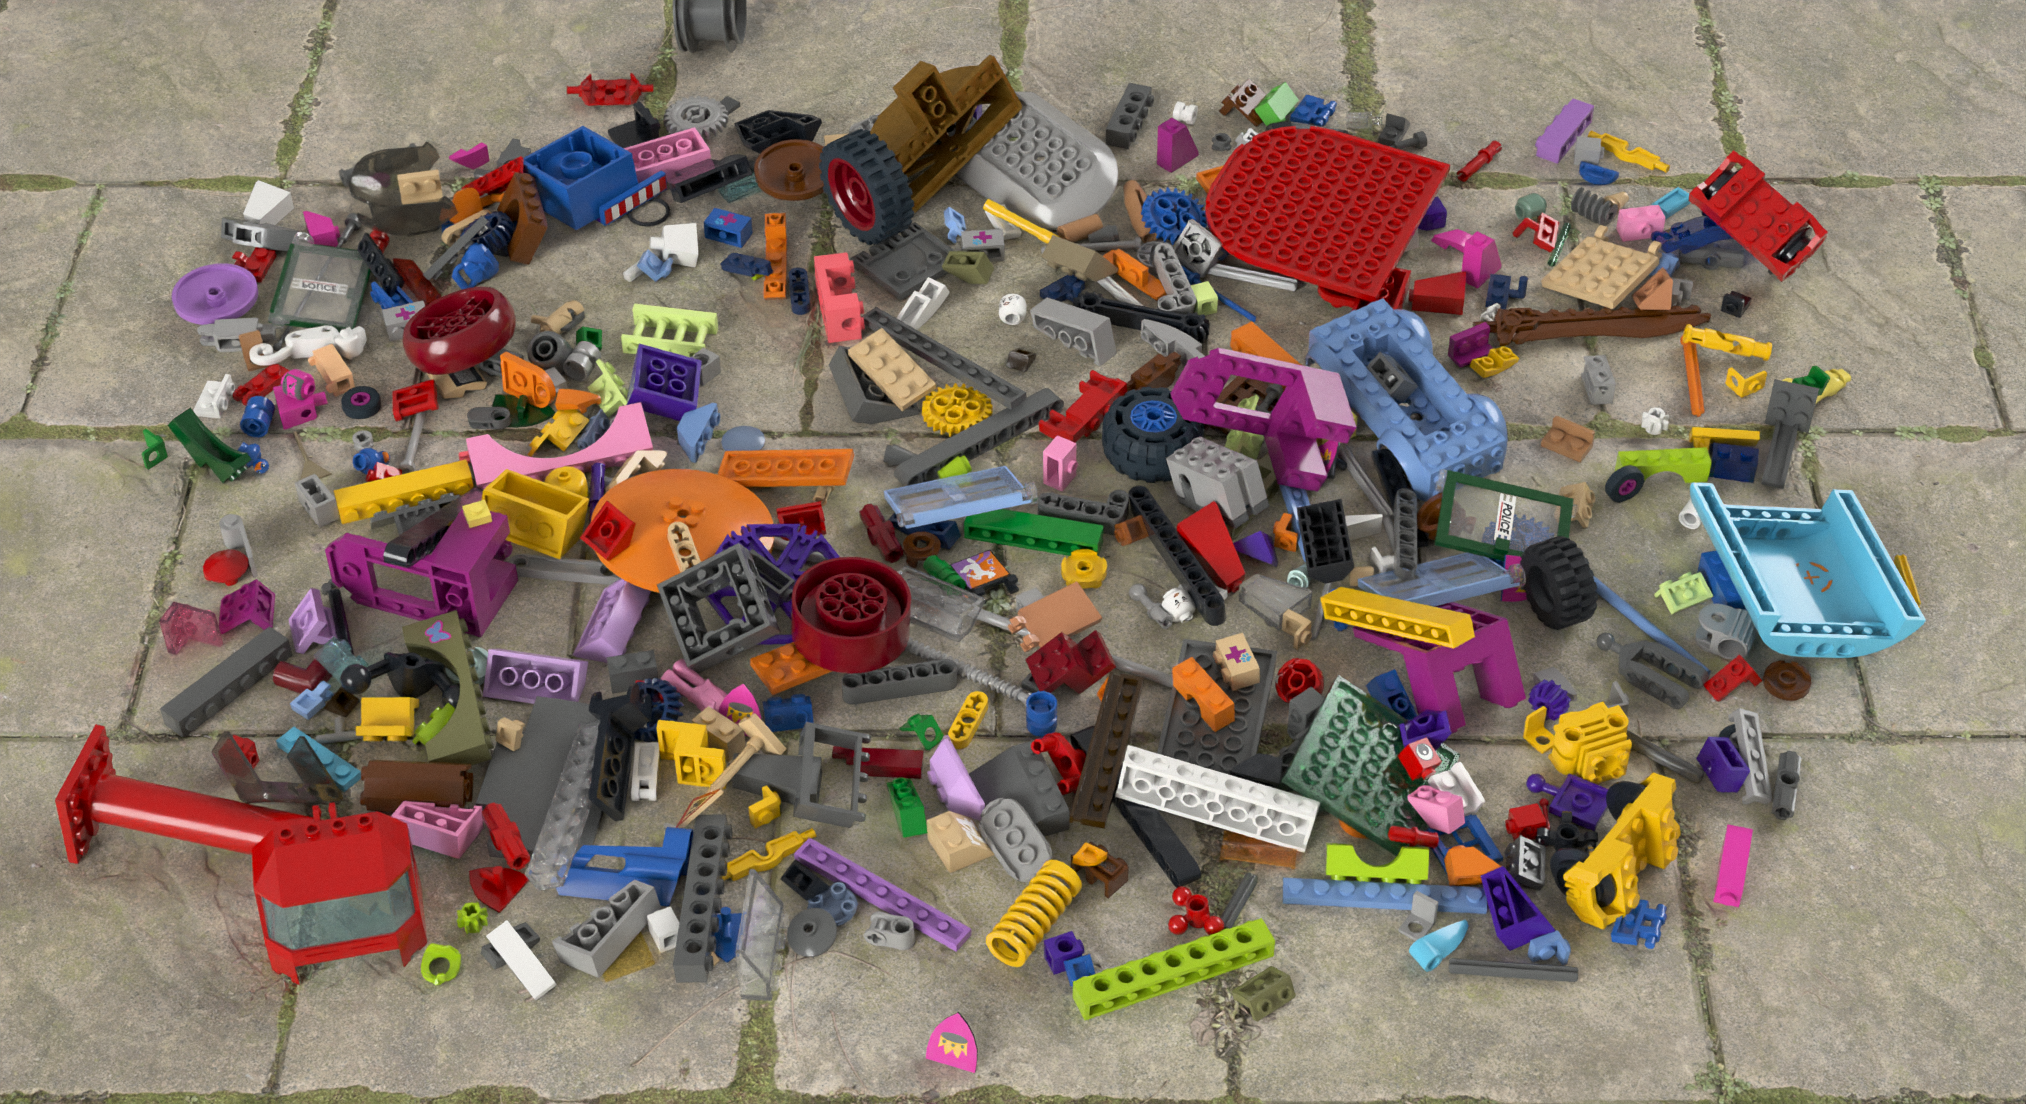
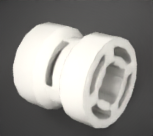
(1185, 113)

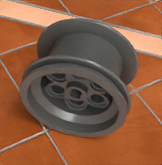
(709, 21)

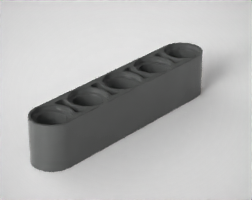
(899, 681)

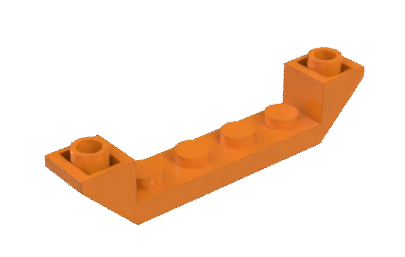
(776, 252)

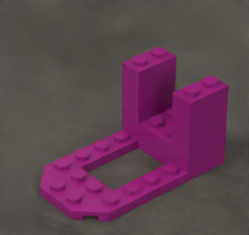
(1308, 409)
(459, 572)
(1432, 665)

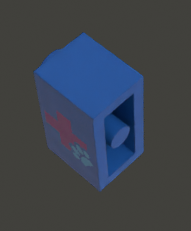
(728, 227)

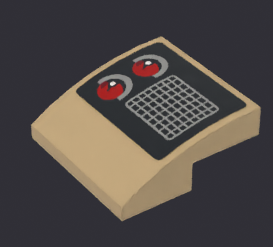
(455, 384)

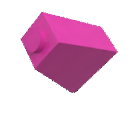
(1480, 259)
(1733, 865)

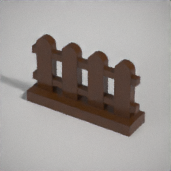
(1237, 391)

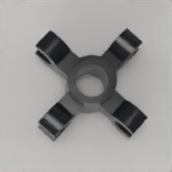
(1566, 835)

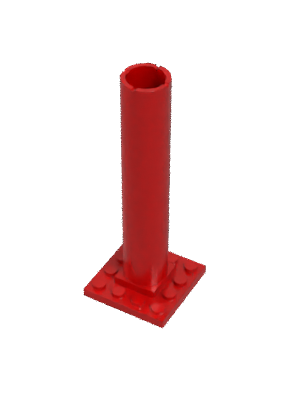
(98, 795)

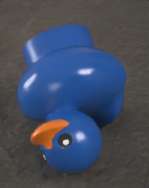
(253, 450)
(368, 458)

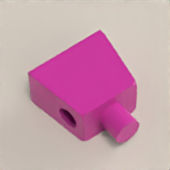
(294, 411)

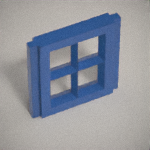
(1481, 838)

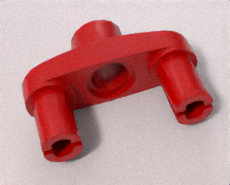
(1065, 758)

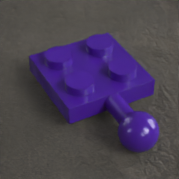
(1576, 795)

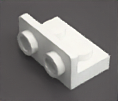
(215, 398)
(1459, 783)

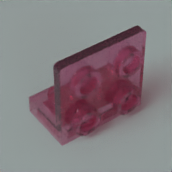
(188, 622)

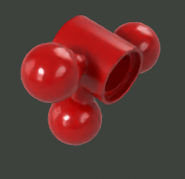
(1197, 913)

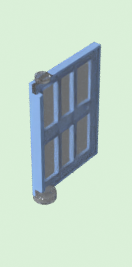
(959, 496)
(1446, 580)

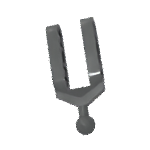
(1645, 678)

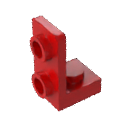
(1731, 677)

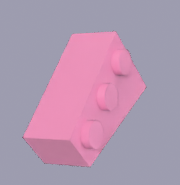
(441, 828)

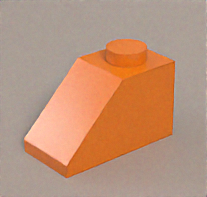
(1466, 865)

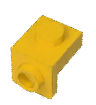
(766, 809)

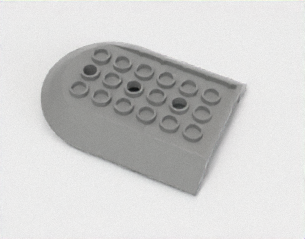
(1064, 187)

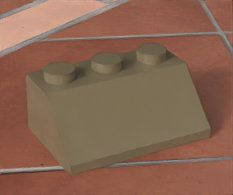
(1077, 260)

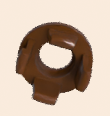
(917, 554)

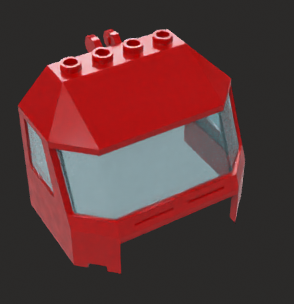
(338, 890)

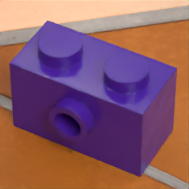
(1723, 764)

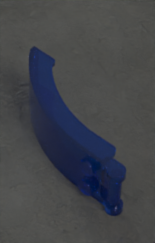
(1690, 235)

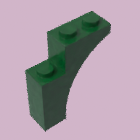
(207, 448)

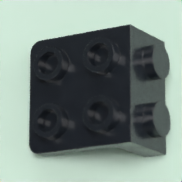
(638, 131)

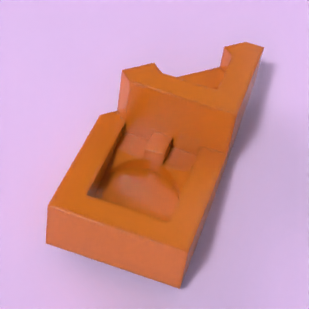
(575, 399)

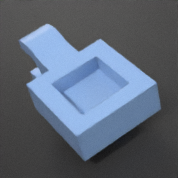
(955, 223)
(311, 702)

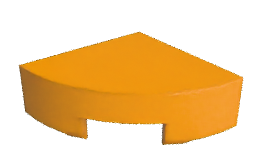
(1089, 855)

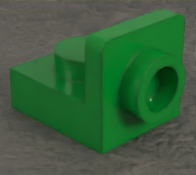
(1815, 378)

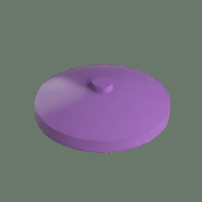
(214, 293)

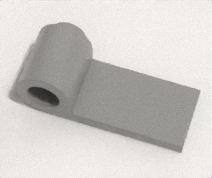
(235, 537)

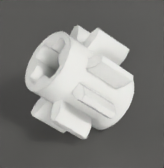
(1655, 421)

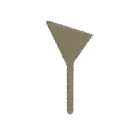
(309, 467)

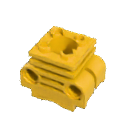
(1592, 743)

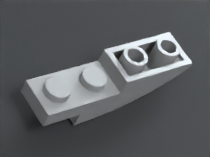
(1169, 339)

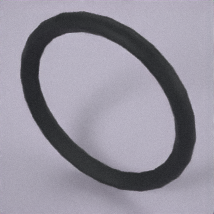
(654, 222)

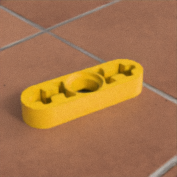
(968, 710)

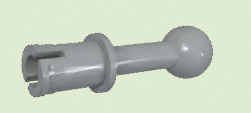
(1155, 611)

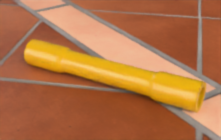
(1001, 212)

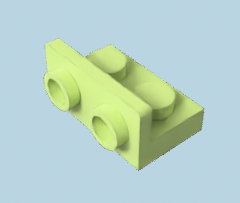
(1685, 592)

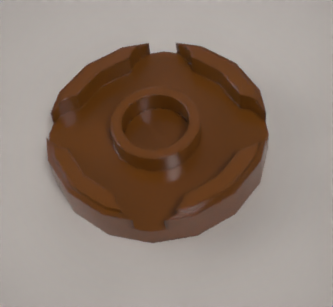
(1787, 680)

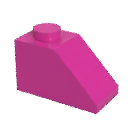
(321, 229)

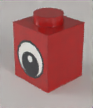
(1420, 759)

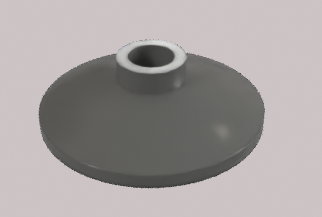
(816, 941)

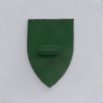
(521, 411)

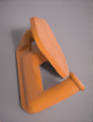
(469, 203)

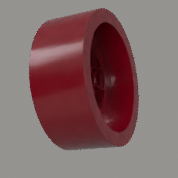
(851, 614)

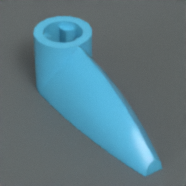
(1437, 945)

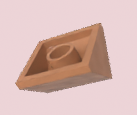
(1655, 293)

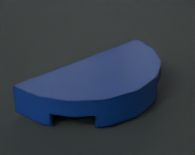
(1597, 174)

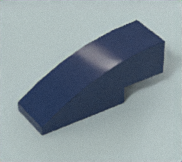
(946, 531)

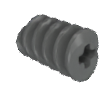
(1592, 208)

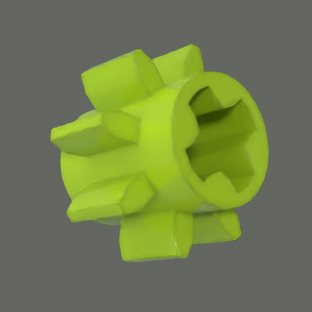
(472, 917)

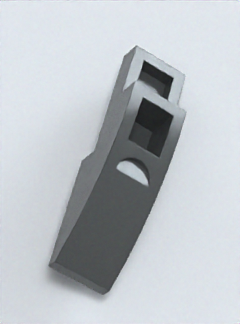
(256, 234)

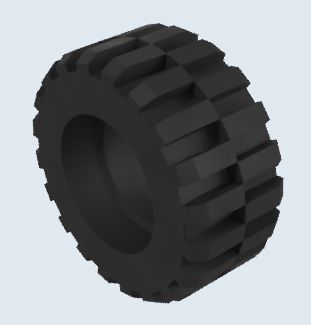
(1559, 583)

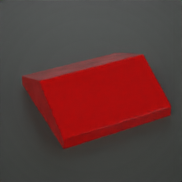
(609, 532)

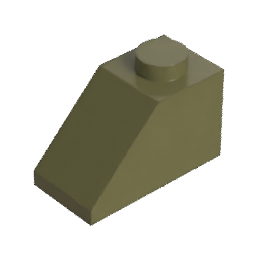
(969, 266)

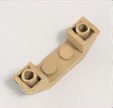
(641, 460)

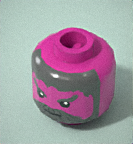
(298, 384)

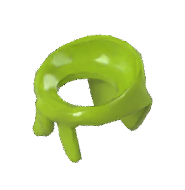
(435, 951)

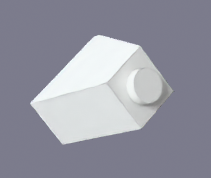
(268, 204)

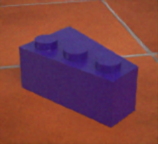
(1512, 911)

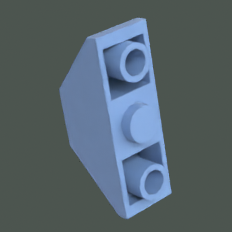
(696, 429)

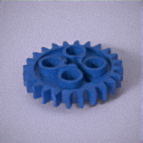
(1170, 212)

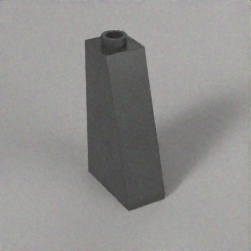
(779, 773)

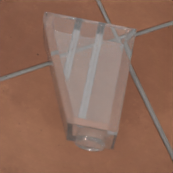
(1273, 597)

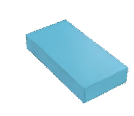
(1673, 202)

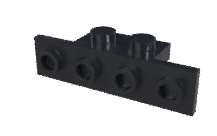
(380, 266)

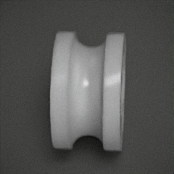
(364, 436)

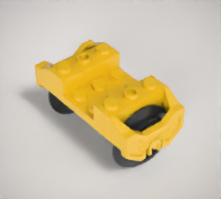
(1605, 881)

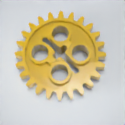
(955, 408)

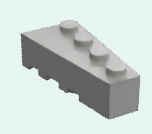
(1076, 328)
(608, 930)

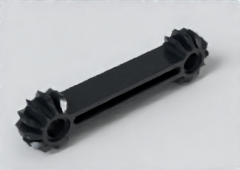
(1131, 315)

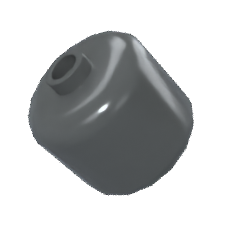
(549, 350)

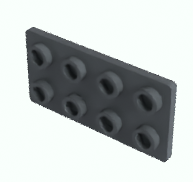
(407, 517)

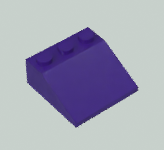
(664, 382)

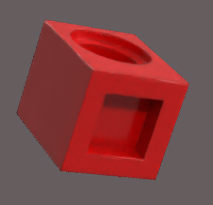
(1525, 821)

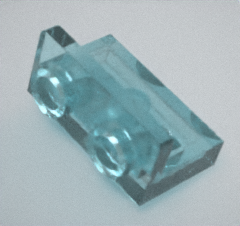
(337, 656)

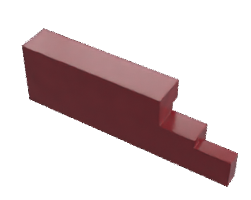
(886, 762)

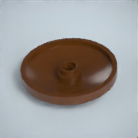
(790, 170)

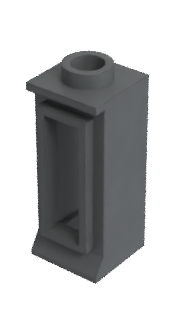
(776, 578)

